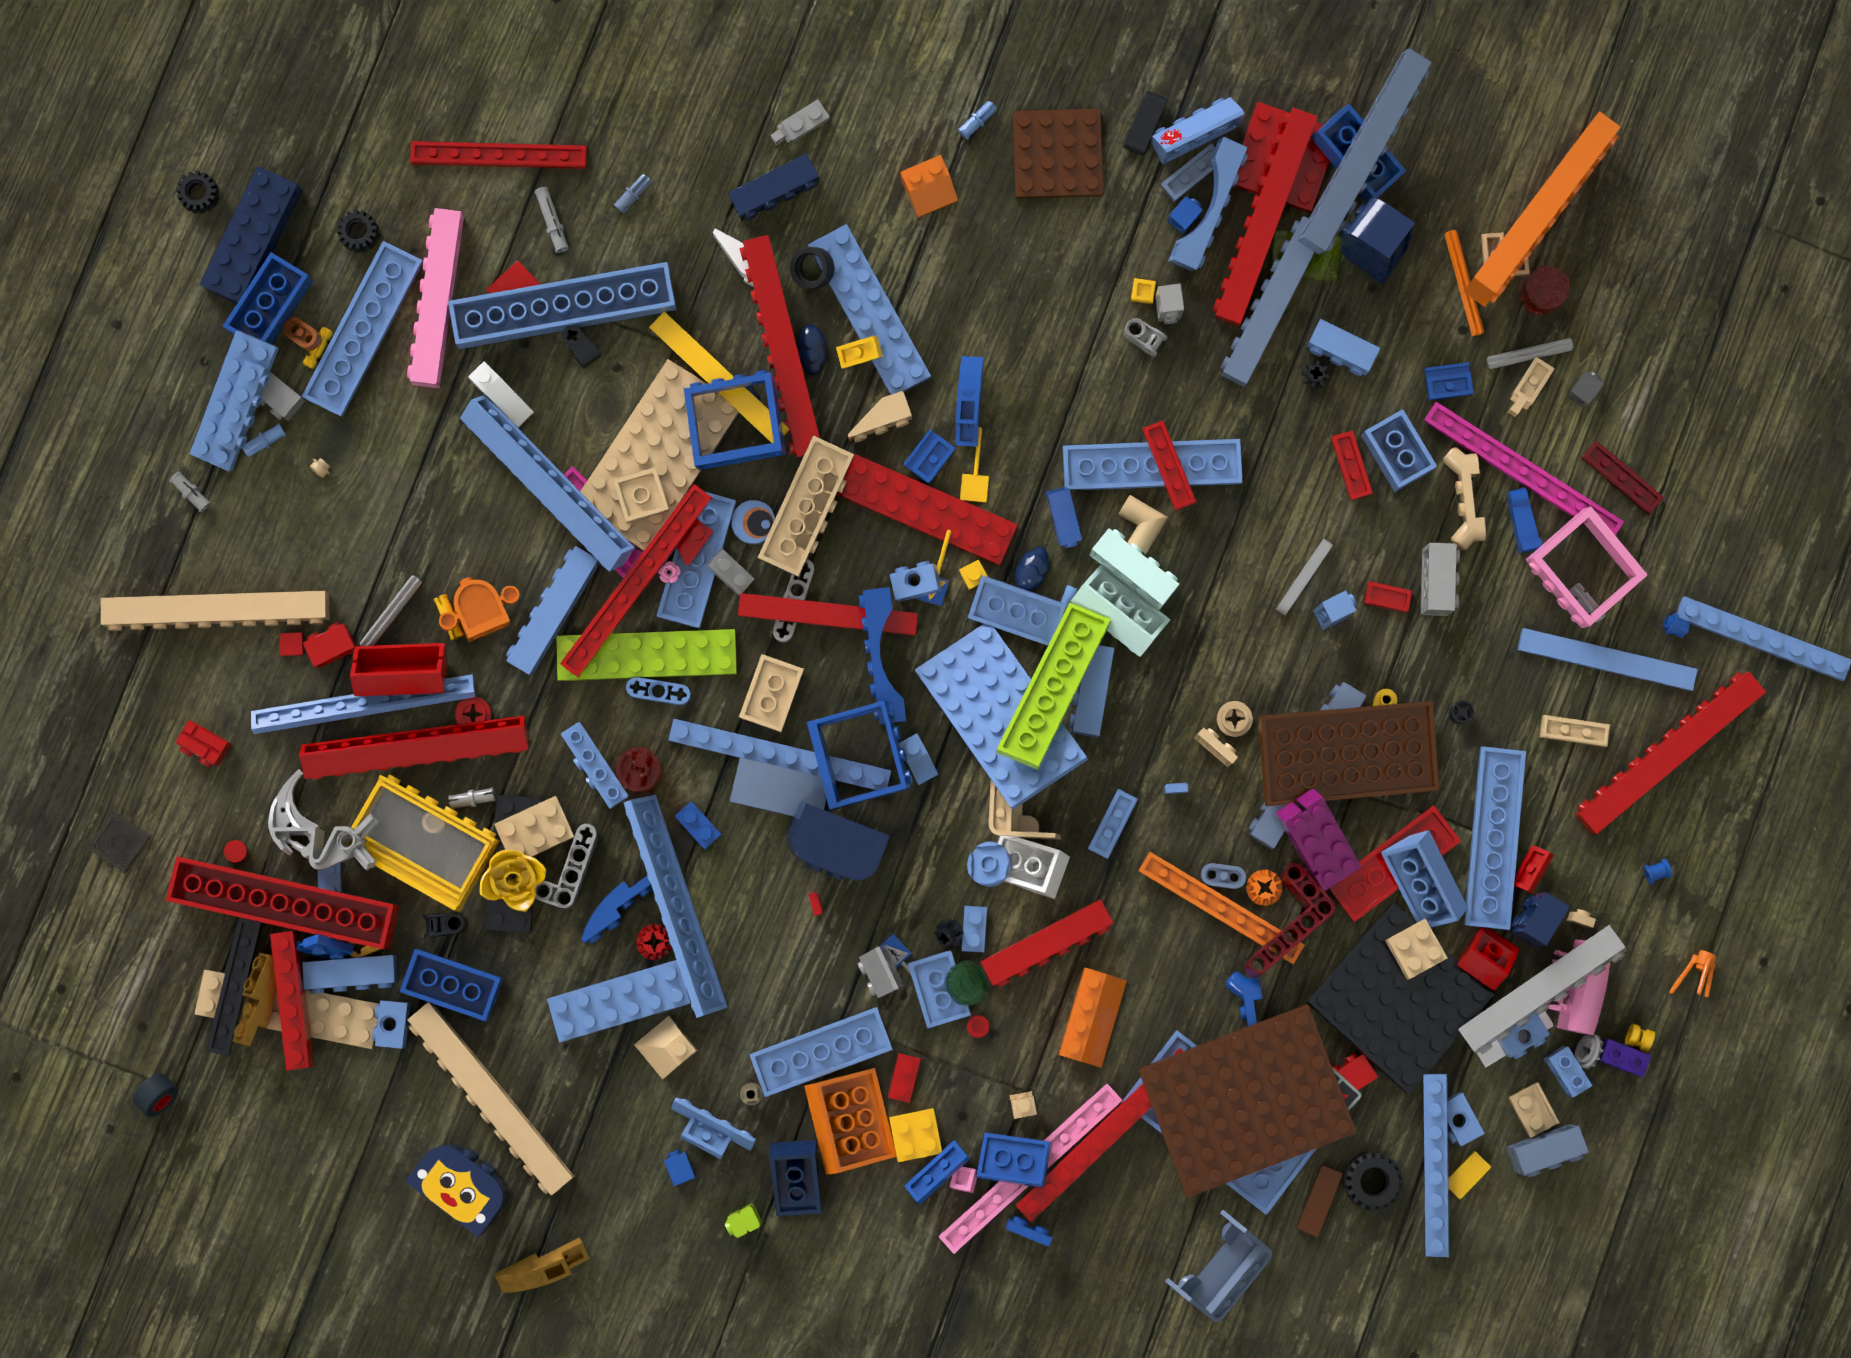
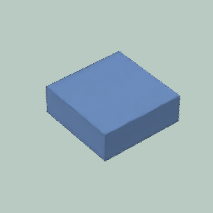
(1175, 788)

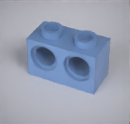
(1567, 1071)

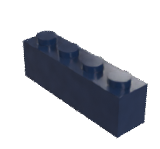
(774, 187)

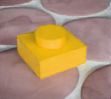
(972, 574)

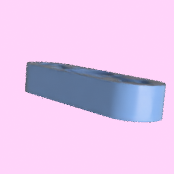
(674, 699)

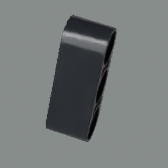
(1145, 123)

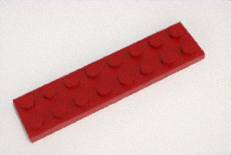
(927, 509)

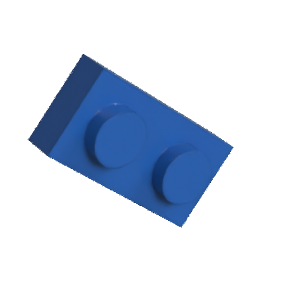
(698, 825)

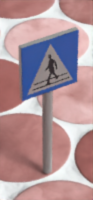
(897, 951)

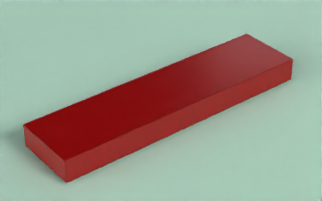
(1169, 465)

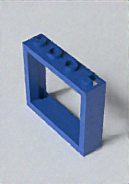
(739, 455)
(824, 762)

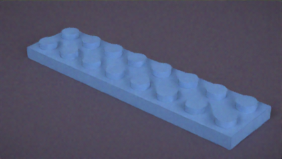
(871, 311)
(362, 329)
(1134, 466)
(1495, 838)

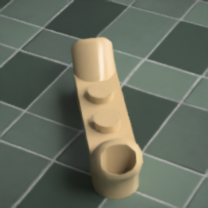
(1472, 528)

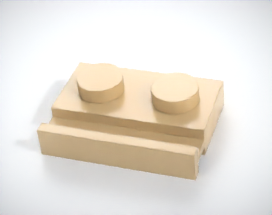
(1533, 1110)

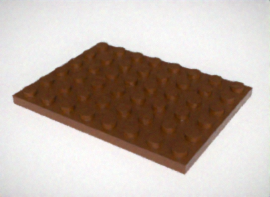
(1247, 1100)

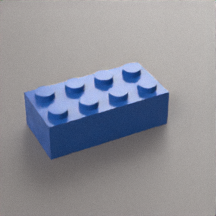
(1334, 141)
(269, 300)
(451, 984)

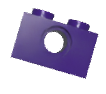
(1624, 1058)

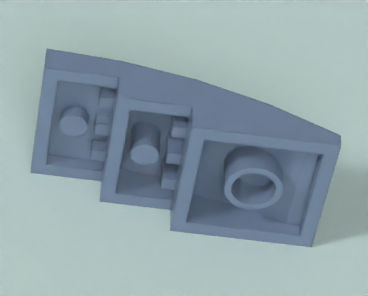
(775, 788)

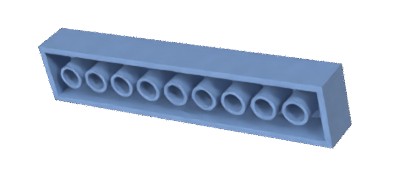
(562, 304)

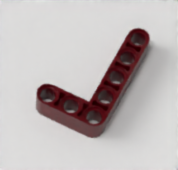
(1295, 927)

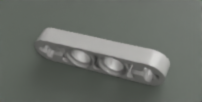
(1304, 576)
(791, 629)

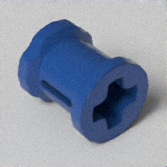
(1657, 871)

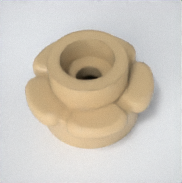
(320, 467)

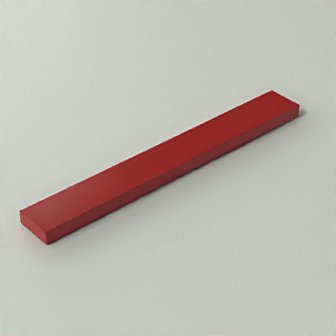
(498, 155)
(820, 613)

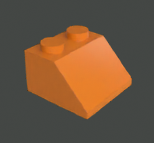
(929, 186)

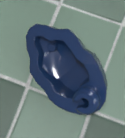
(811, 348)
(1032, 569)

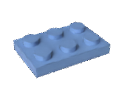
(930, 984)

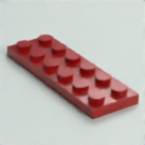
(1374, 880)

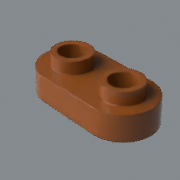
(305, 335)

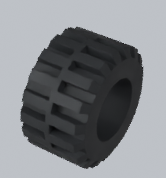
(1392, 1181)

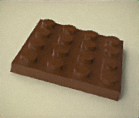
(1057, 153)

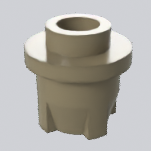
(758, 1094)

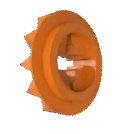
(1264, 898)

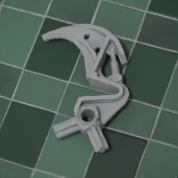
(337, 846)

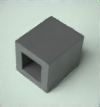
(1585, 388)

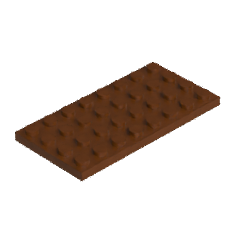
(1349, 752)

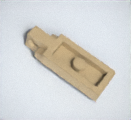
(1530, 385)

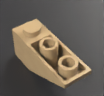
(886, 413)

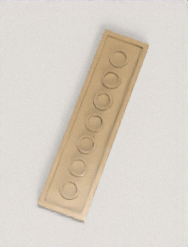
(329, 1015)

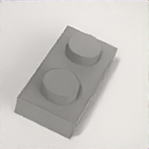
(730, 572)

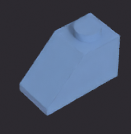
(918, 759)

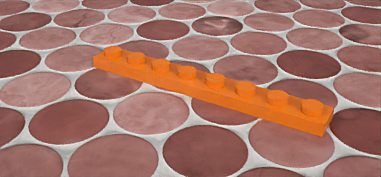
(1214, 904)

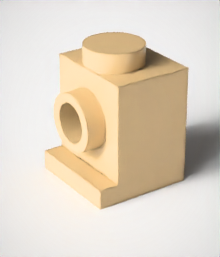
(1023, 1105)

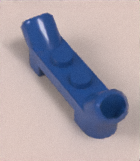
(1248, 990)

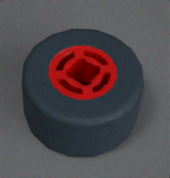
(155, 1095)

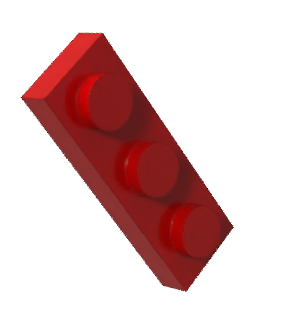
(1351, 465)

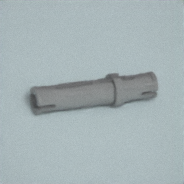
(554, 227)

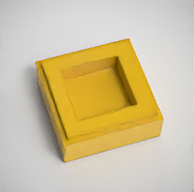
(1143, 291)

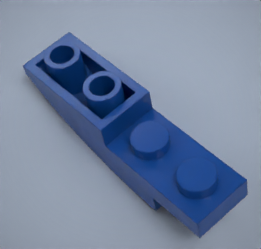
(969, 401)
(607, 912)

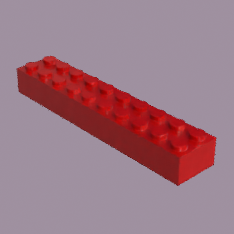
(283, 903)

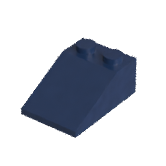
(795, 1177)

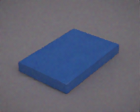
(1014, 1160)

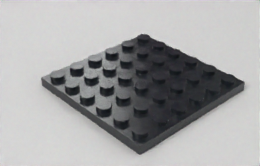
(1396, 1020)

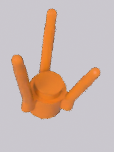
(1704, 962)

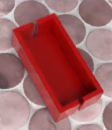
(399, 669)

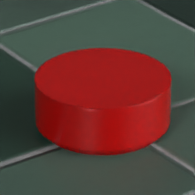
(236, 851)
(977, 1026)

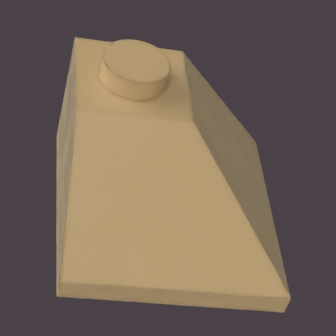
(666, 1047)

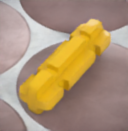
(311, 360)

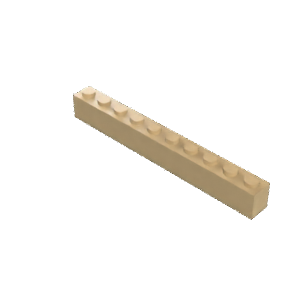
(215, 609)
(490, 1098)

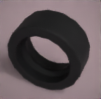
(797, 263)

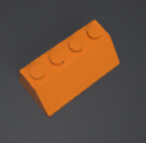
(1092, 1017)

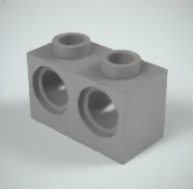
(1169, 303)

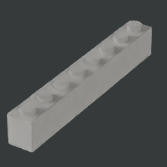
(1542, 990)

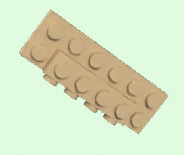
(806, 506)

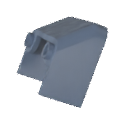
(1227, 1273)

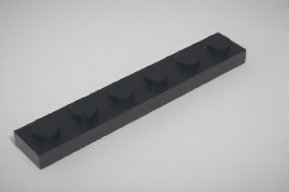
(231, 996)

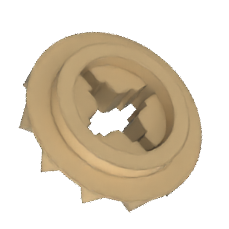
(1241, 711)

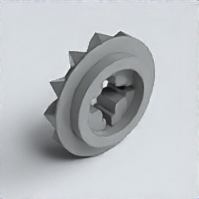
(1582, 1054)

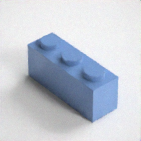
(1342, 348)
(1335, 610)

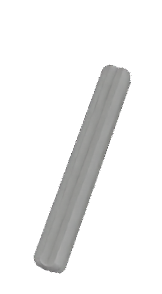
(1529, 353)
(391, 611)

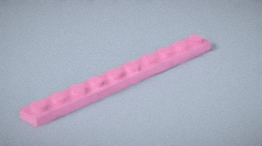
(1003, 1193)

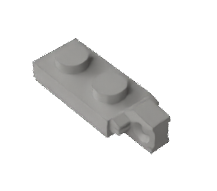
(800, 123)

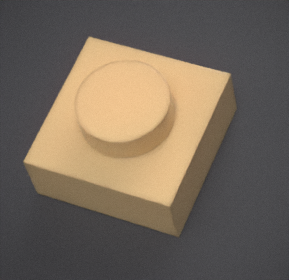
(1581, 918)

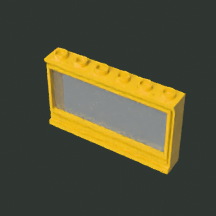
(425, 843)

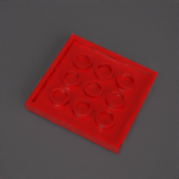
(1260, 144)

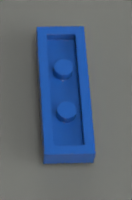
(937, 1172)

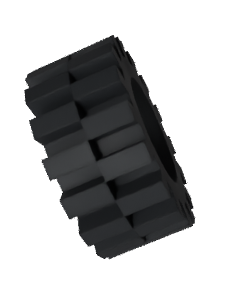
(197, 179)
(355, 218)

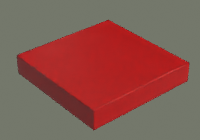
(515, 277)

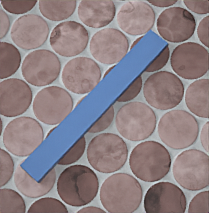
(1607, 659)

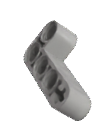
(571, 865)

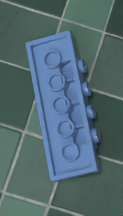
(234, 401)

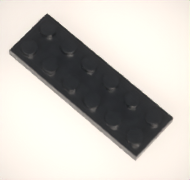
(498, 913)

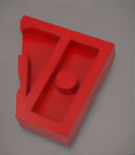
(694, 541)

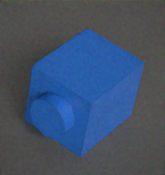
(1185, 214)
(679, 1167)

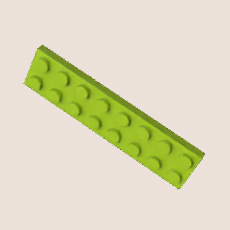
(656, 655)
(1053, 686)

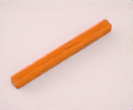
(1463, 281)

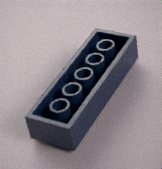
(251, 234)

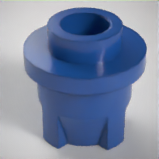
(1676, 625)

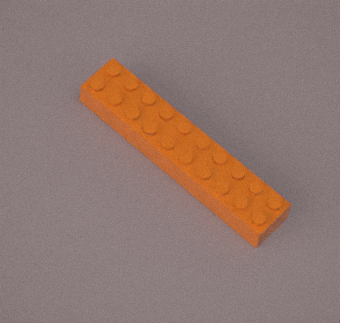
(1543, 210)

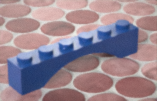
(877, 608)

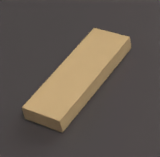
(1574, 731)

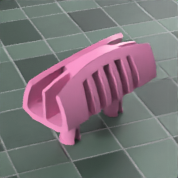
(1583, 1005)

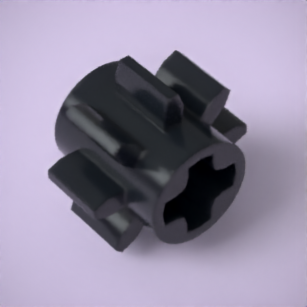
(1320, 373)
(949, 933)

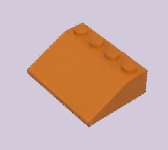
(850, 1121)

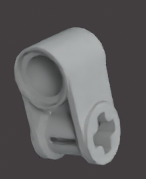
(1145, 337)

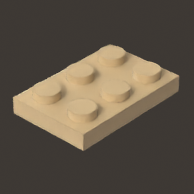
(771, 693)
(535, 828)

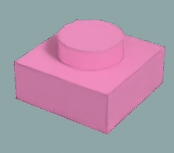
(964, 1179)

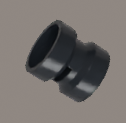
(1465, 710)

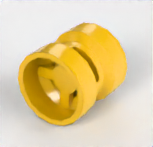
(1639, 1038)

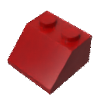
(1488, 957)

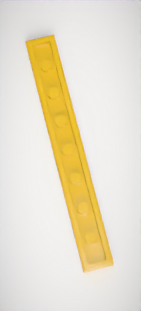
(711, 369)

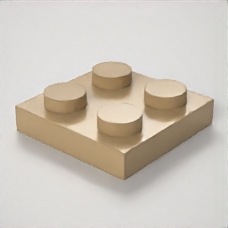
(640, 495)
(1210, 741)
(1416, 949)

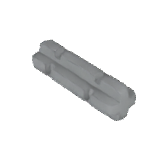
(1585, 599)

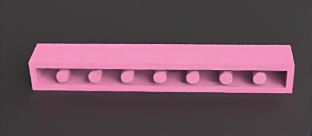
(436, 292)

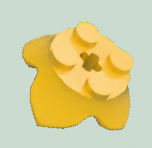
(516, 892)

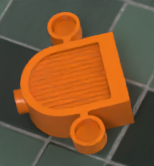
(479, 609)

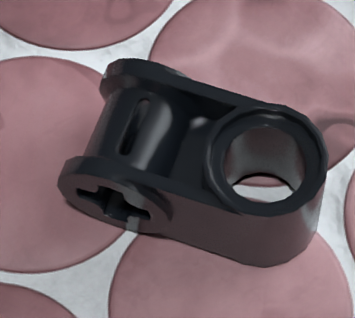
(582, 349)
(440, 924)

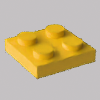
(915, 1135)

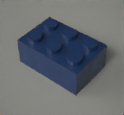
(1538, 919)

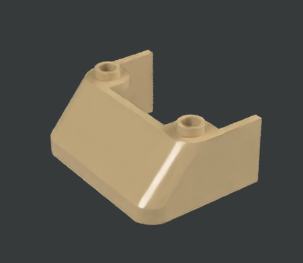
(1011, 823)

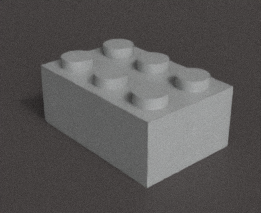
(1439, 579)

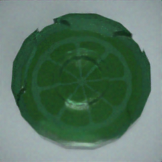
(967, 983)

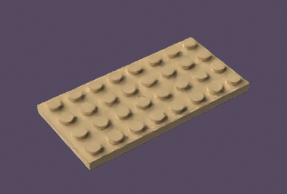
(659, 438)

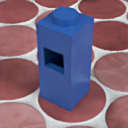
(1063, 517)

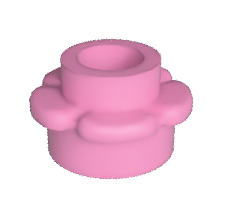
(675, 572)

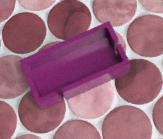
(1318, 839)

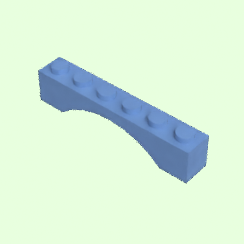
(1225, 164)

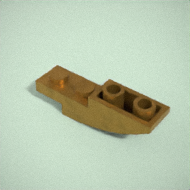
(261, 990)
(540, 1271)

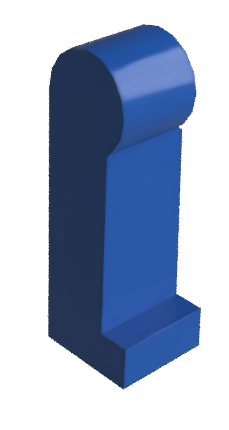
(1523, 521)

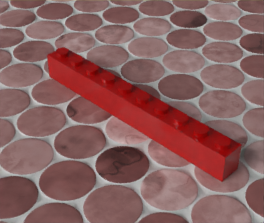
(1265, 217)
(781, 342)
(414, 747)
(1669, 753)

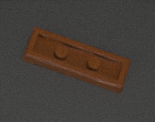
(1319, 1200)

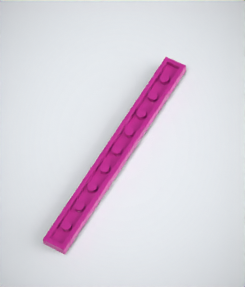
(1515, 465)

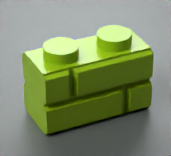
(743, 1221)

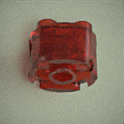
(1545, 290)
(638, 770)

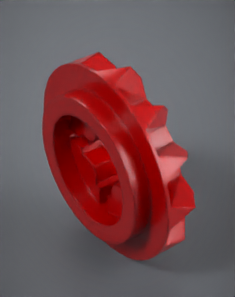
(466, 707)
(647, 950)

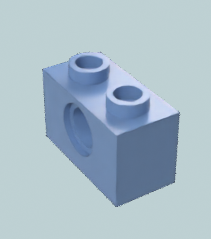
(928, 583)
(400, 1013)
(1536, 1036)
(1470, 1128)

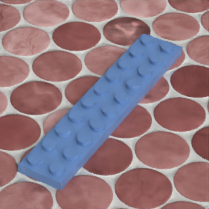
(675, 905)

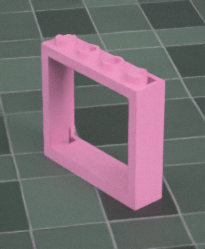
(1612, 546)

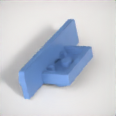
(590, 759)
(709, 1132)

